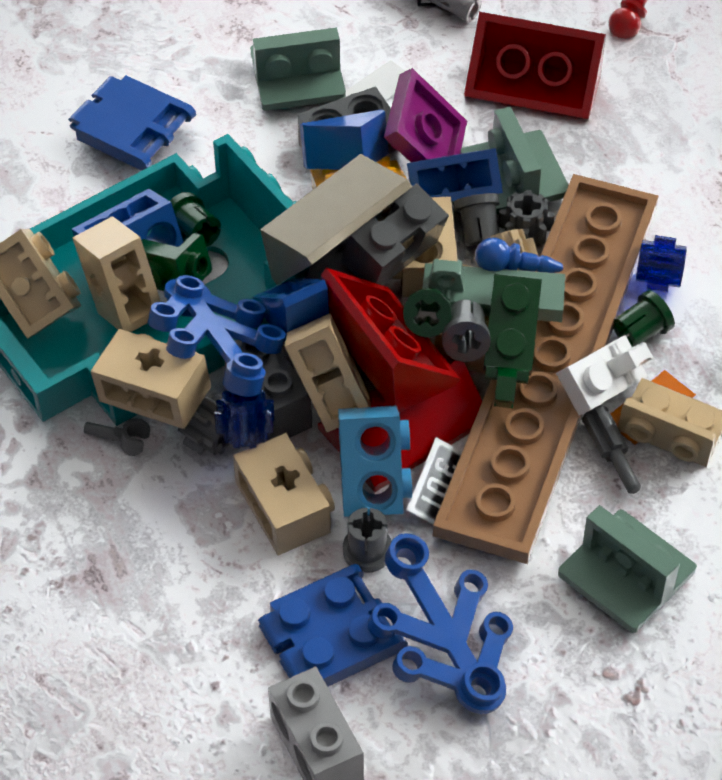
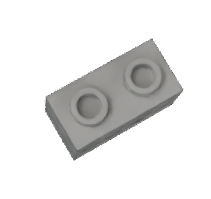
(315, 729)

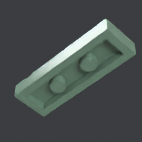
(476, 284)

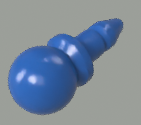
(496, 255)

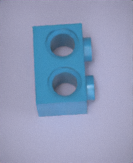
(363, 461)

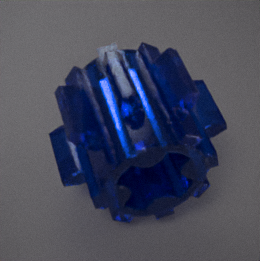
(661, 263)
(244, 419)

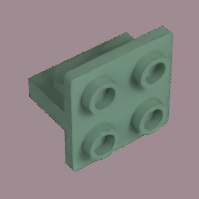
(298, 68)
(523, 159)
(625, 568)

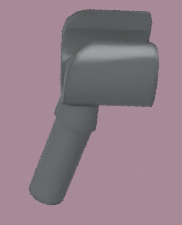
(131, 428)

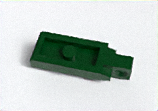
(511, 334)

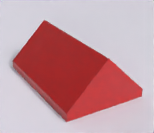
(535, 65)
(393, 358)
(441, 416)

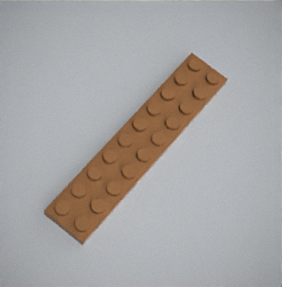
(519, 452)

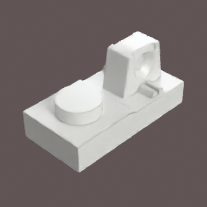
(604, 373)

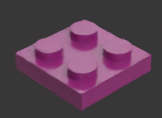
(422, 121)

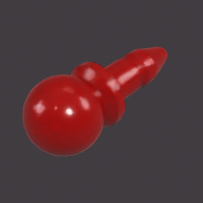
(626, 21)

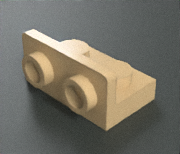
(32, 284)
(672, 422)

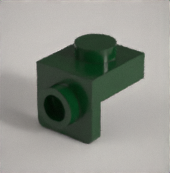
(170, 262)

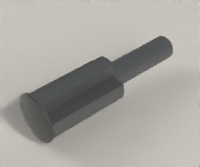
(611, 444)

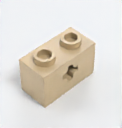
(117, 273)
(148, 380)
(283, 493)

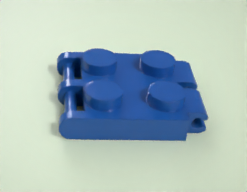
(129, 120)
(328, 628)

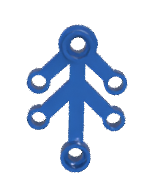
(191, 298)
(443, 631)

